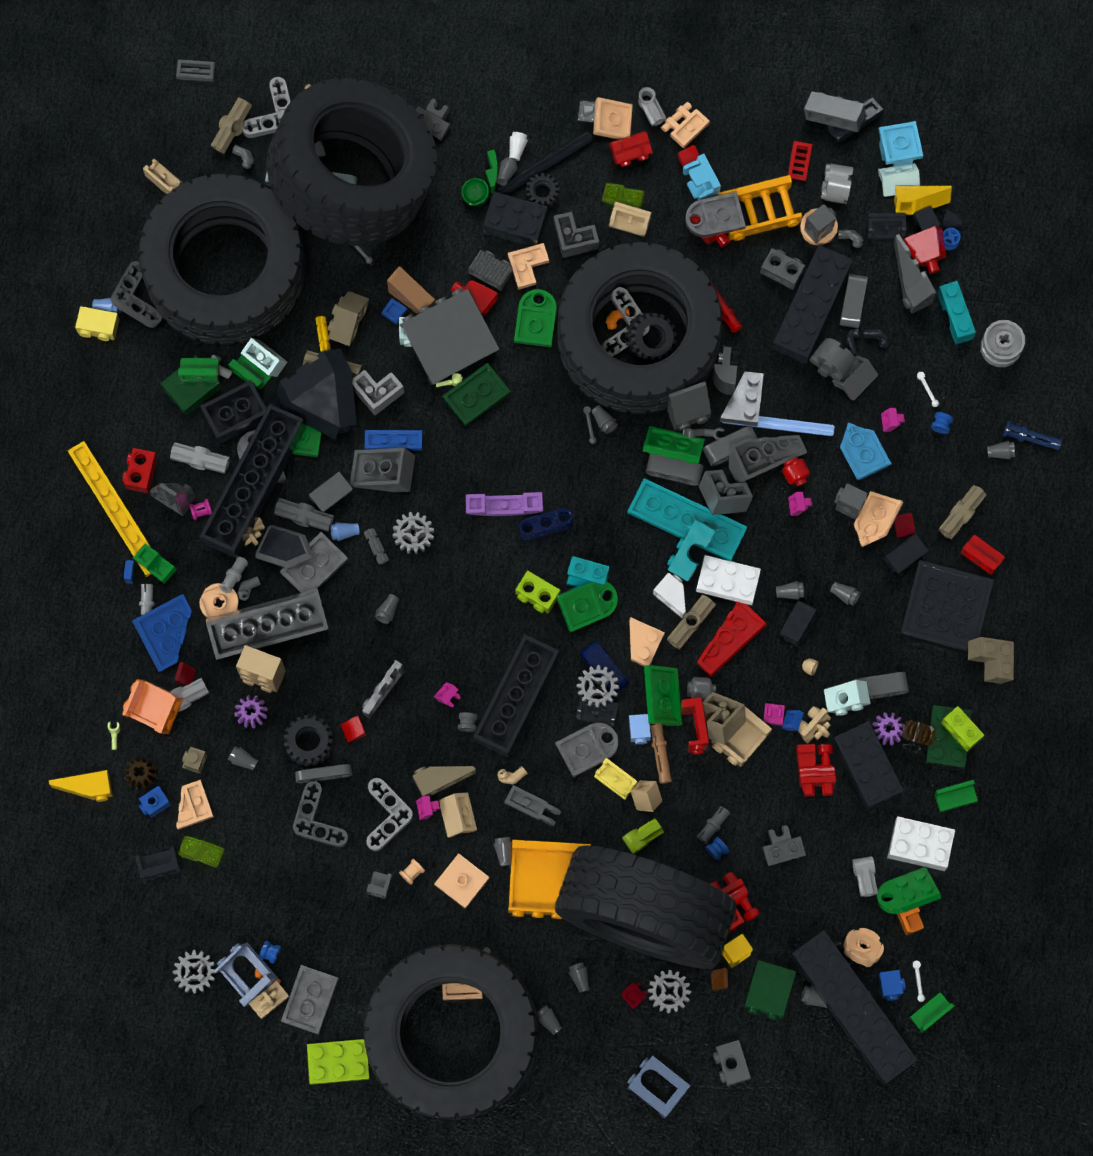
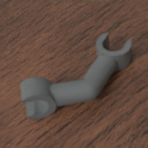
(692, 433)

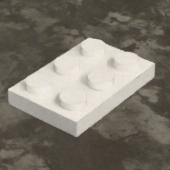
(728, 580)

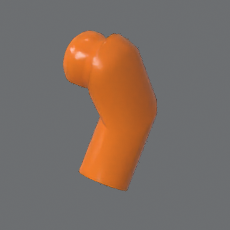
(613, 317)

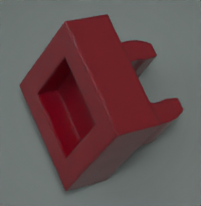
(634, 995)

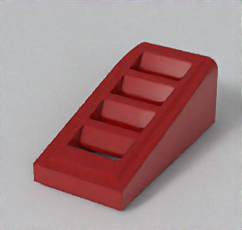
(804, 146)

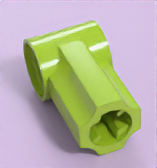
(639, 838)

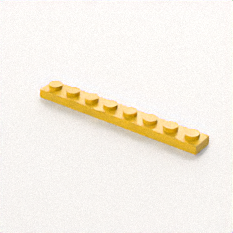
(108, 499)

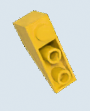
(915, 198)

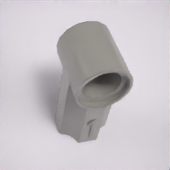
(651, 108)
(190, 693)
(864, 871)

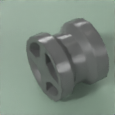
(467, 722)

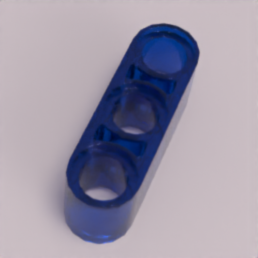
(552, 517)
(594, 656)

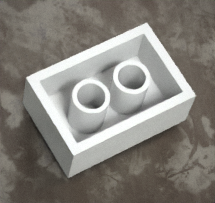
(921, 843)

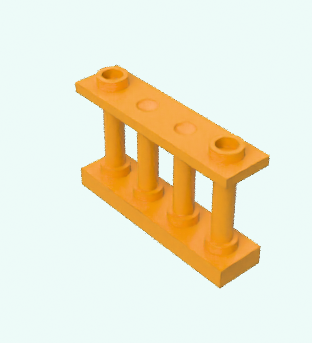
(763, 190)

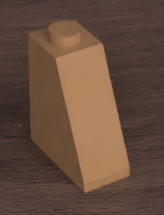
(409, 291)

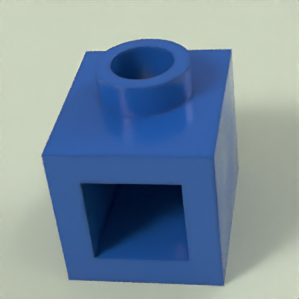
(154, 802)
(891, 985)

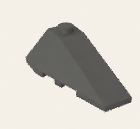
(915, 284)
(759, 455)
(174, 496)

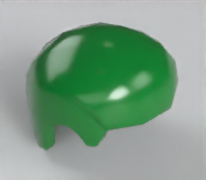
(475, 192)

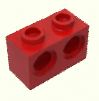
(145, 470)

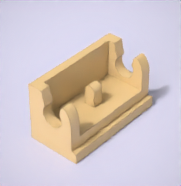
(161, 177)
(630, 219)

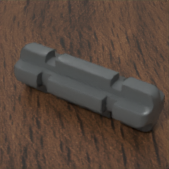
(376, 546)

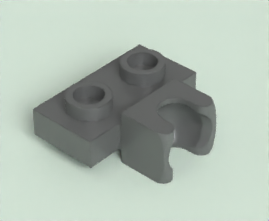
(435, 119)
(783, 847)

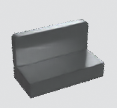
(857, 378)
(330, 492)

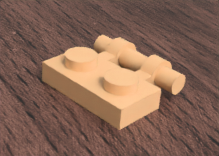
(689, 128)

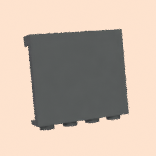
(449, 335)

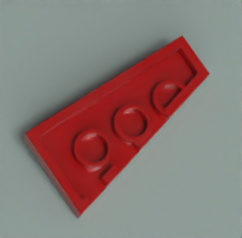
(737, 630)

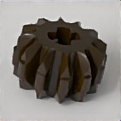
(919, 732)
(140, 780)

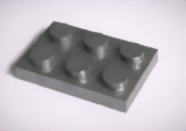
(315, 572)
(309, 999)

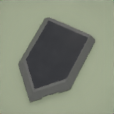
(284, 547)

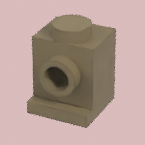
(194, 760)

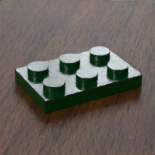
(476, 394)
(945, 748)

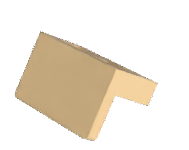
(457, 814)

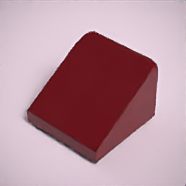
(904, 525)
(184, 674)

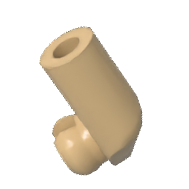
(510, 777)

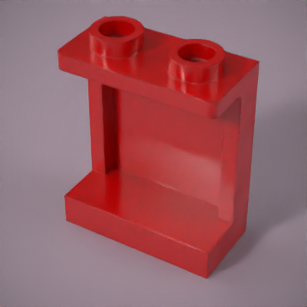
(695, 707)

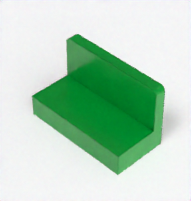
(198, 369)
(249, 371)
(956, 796)
(931, 1012)

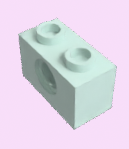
(264, 357)
(837, 697)

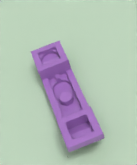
(504, 505)

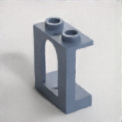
(226, 967)
(637, 1087)

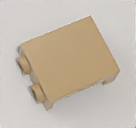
(745, 740)

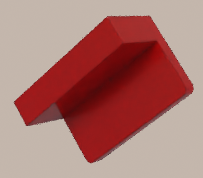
(982, 554)

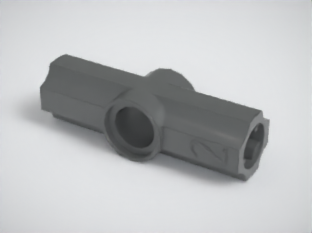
(304, 514)

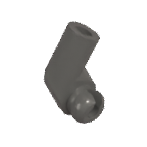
(246, 156)
(852, 235)
(246, 587)

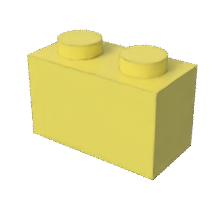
(97, 323)

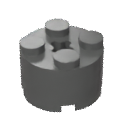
(832, 359)

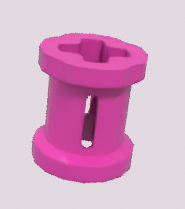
(195, 507)

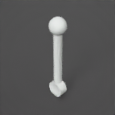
(920, 376)
(916, 965)

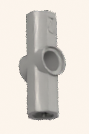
(199, 458)

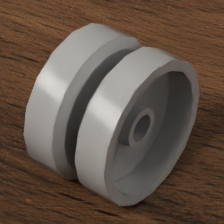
(1013, 342)

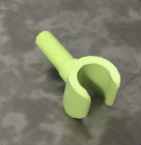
(456, 379)
(114, 732)

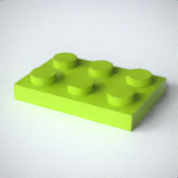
(337, 1062)

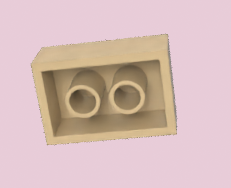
(260, 669)

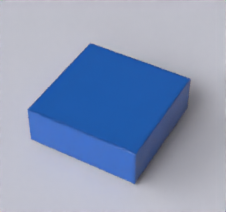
(393, 311)
(129, 571)
(792, 720)

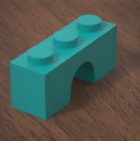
(960, 321)
(682, 564)

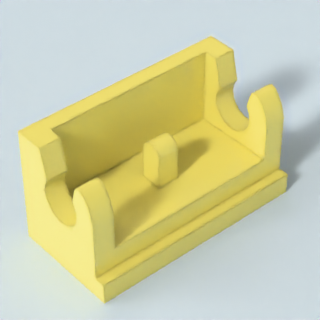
(615, 779)

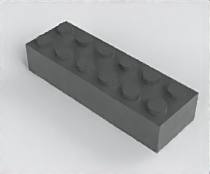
(266, 623)

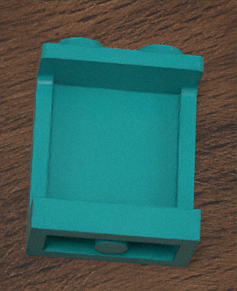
(583, 571)

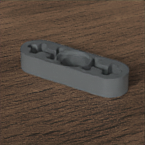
(323, 773)

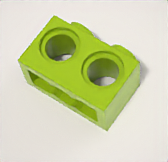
(540, 588)
(962, 729)

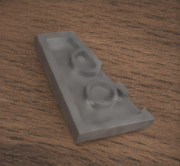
(745, 401)
(382, 689)

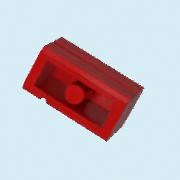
(630, 148)

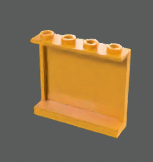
(538, 876)

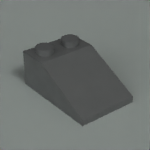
(689, 406)
(383, 469)

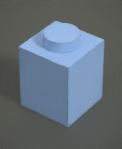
(639, 728)

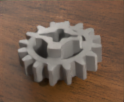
(405, 534)
(591, 692)
(200, 977)
(679, 982)

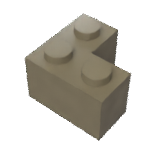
(347, 317)
(996, 655)
(723, 717)

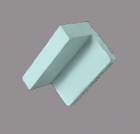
(898, 176)

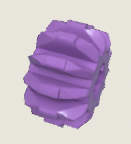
(254, 717)
(882, 723)

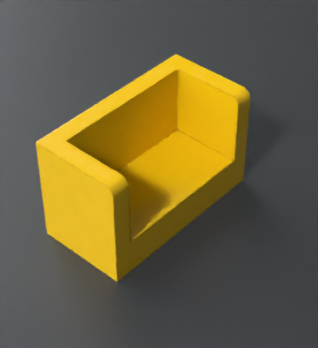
(737, 950)

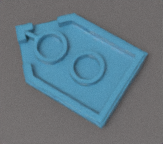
(863, 451)

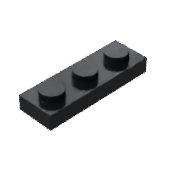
(872, 110)

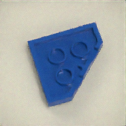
(164, 631)

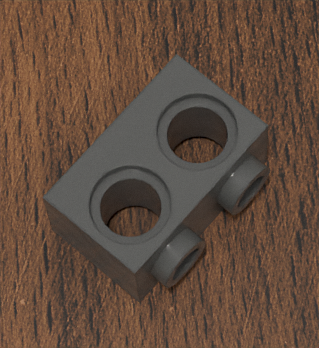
(820, 223)
(780, 273)

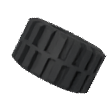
(635, 336)
(303, 725)

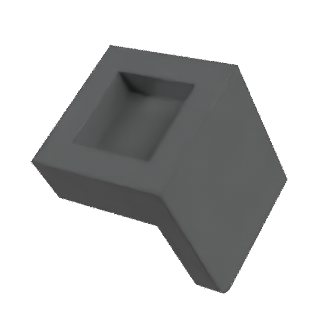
(379, 885)

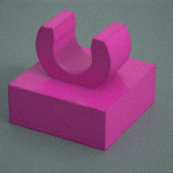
(891, 419)
(798, 503)
(446, 693)
(773, 714)
(426, 807)

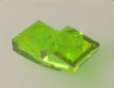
(618, 193)
(201, 851)

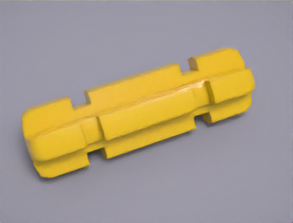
(322, 333)

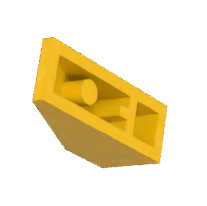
(91, 785)

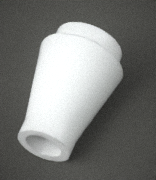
(517, 144)

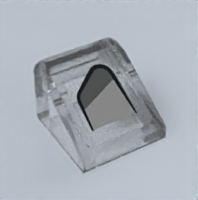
(586, 111)

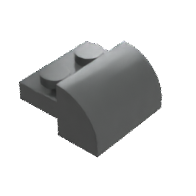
(724, 374)

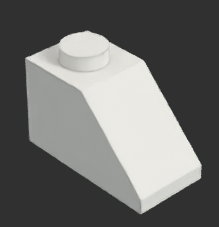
(671, 593)

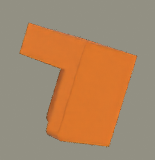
(911, 921)

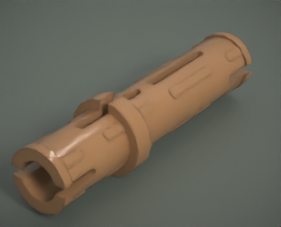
(659, 746)

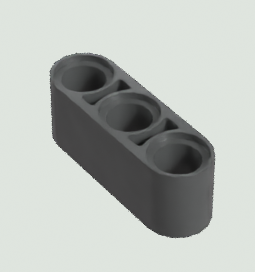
(853, 301)
(719, 450)
(674, 470)
(886, 685)

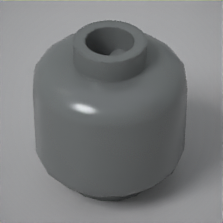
(700, 687)

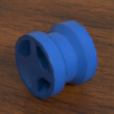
(952, 235)
(942, 422)
(717, 849)
(270, 952)

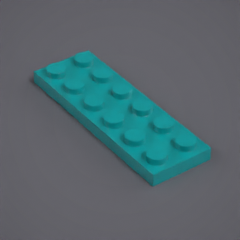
(674, 513)

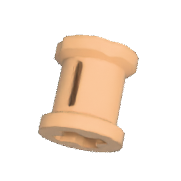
(411, 871)

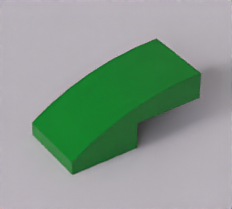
(492, 174)
(154, 563)

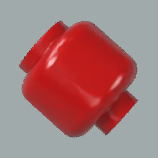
(796, 471)

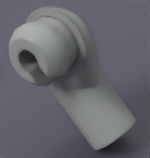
(224, 372)

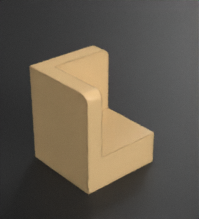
(646, 795)

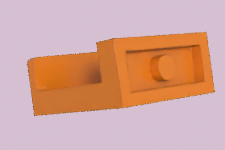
(152, 706)

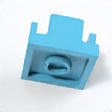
(900, 144)
(704, 181)

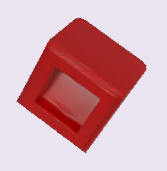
(688, 155)
(353, 729)

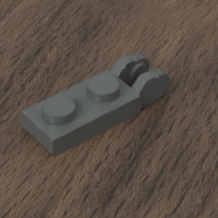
(530, 805)

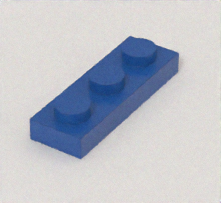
(388, 439)

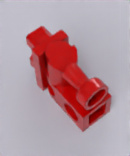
(815, 775)
(737, 890)

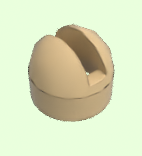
(810, 666)

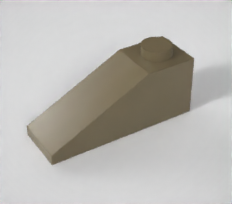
(435, 779)

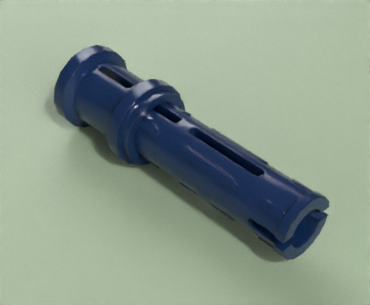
(1054, 443)

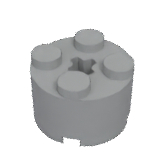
(837, 183)

